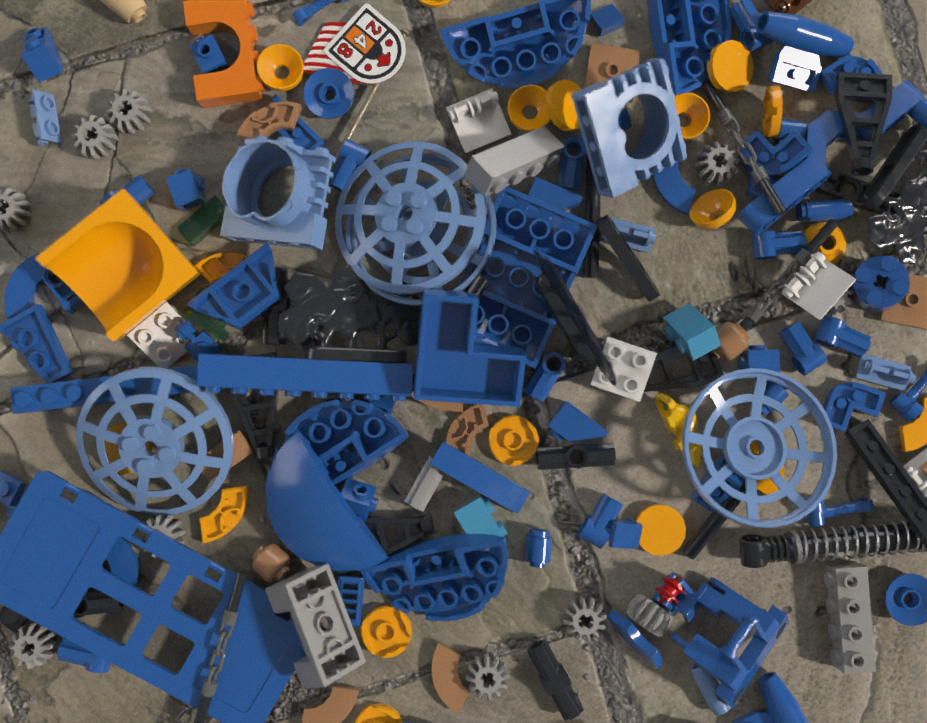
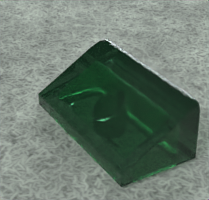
(203, 221)

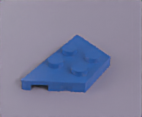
(241, 291)

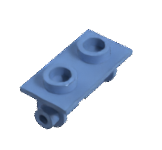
(44, 110)
(637, 236)
(884, 372)

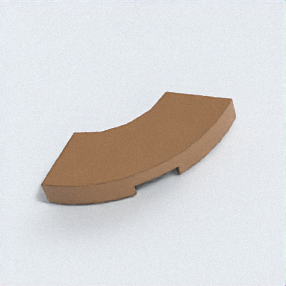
(269, 120)
(466, 426)
(446, 677)
(334, 708)

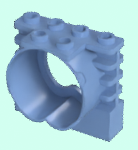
(605, 141)
(301, 219)

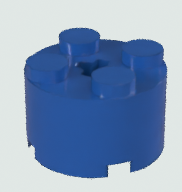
(882, 269)

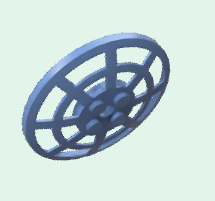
(415, 229)
(436, 236)
(160, 431)
(771, 443)

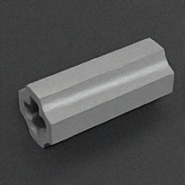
(424, 486)

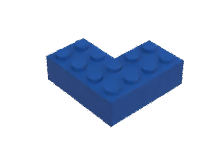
(452, 366)

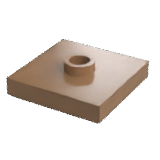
(609, 61)
(912, 308)

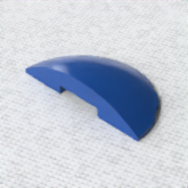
(685, 36)
(520, 44)
(347, 436)
(314, 515)
(442, 576)

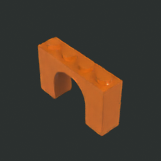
(241, 80)

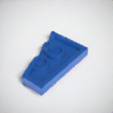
(38, 342)

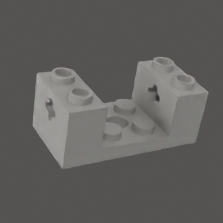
(309, 598)

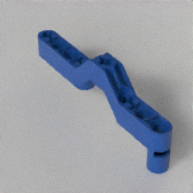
(820, 135)

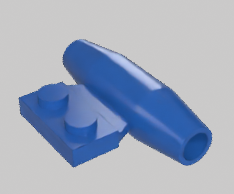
(802, 43)
(779, 702)

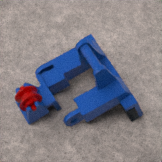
(723, 663)

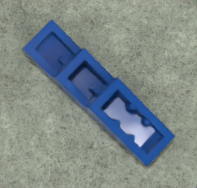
(480, 477)

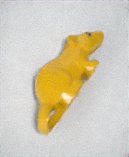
(674, 422)

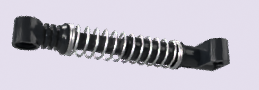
(791, 547)

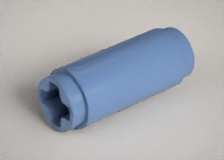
(708, 686)

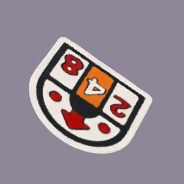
(368, 47)

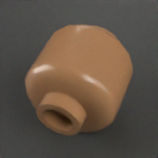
(732, 340)
(271, 562)

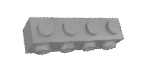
(513, 161)
(850, 618)

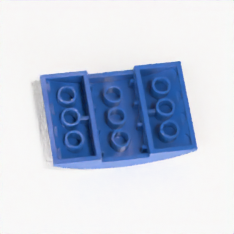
(510, 306)

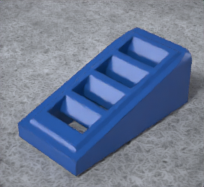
(355, 579)

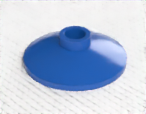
(324, 82)
(915, 609)

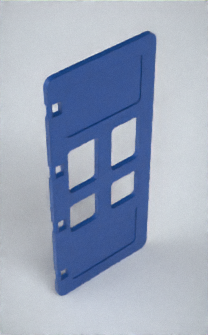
(58, 551)

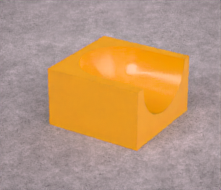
(120, 264)

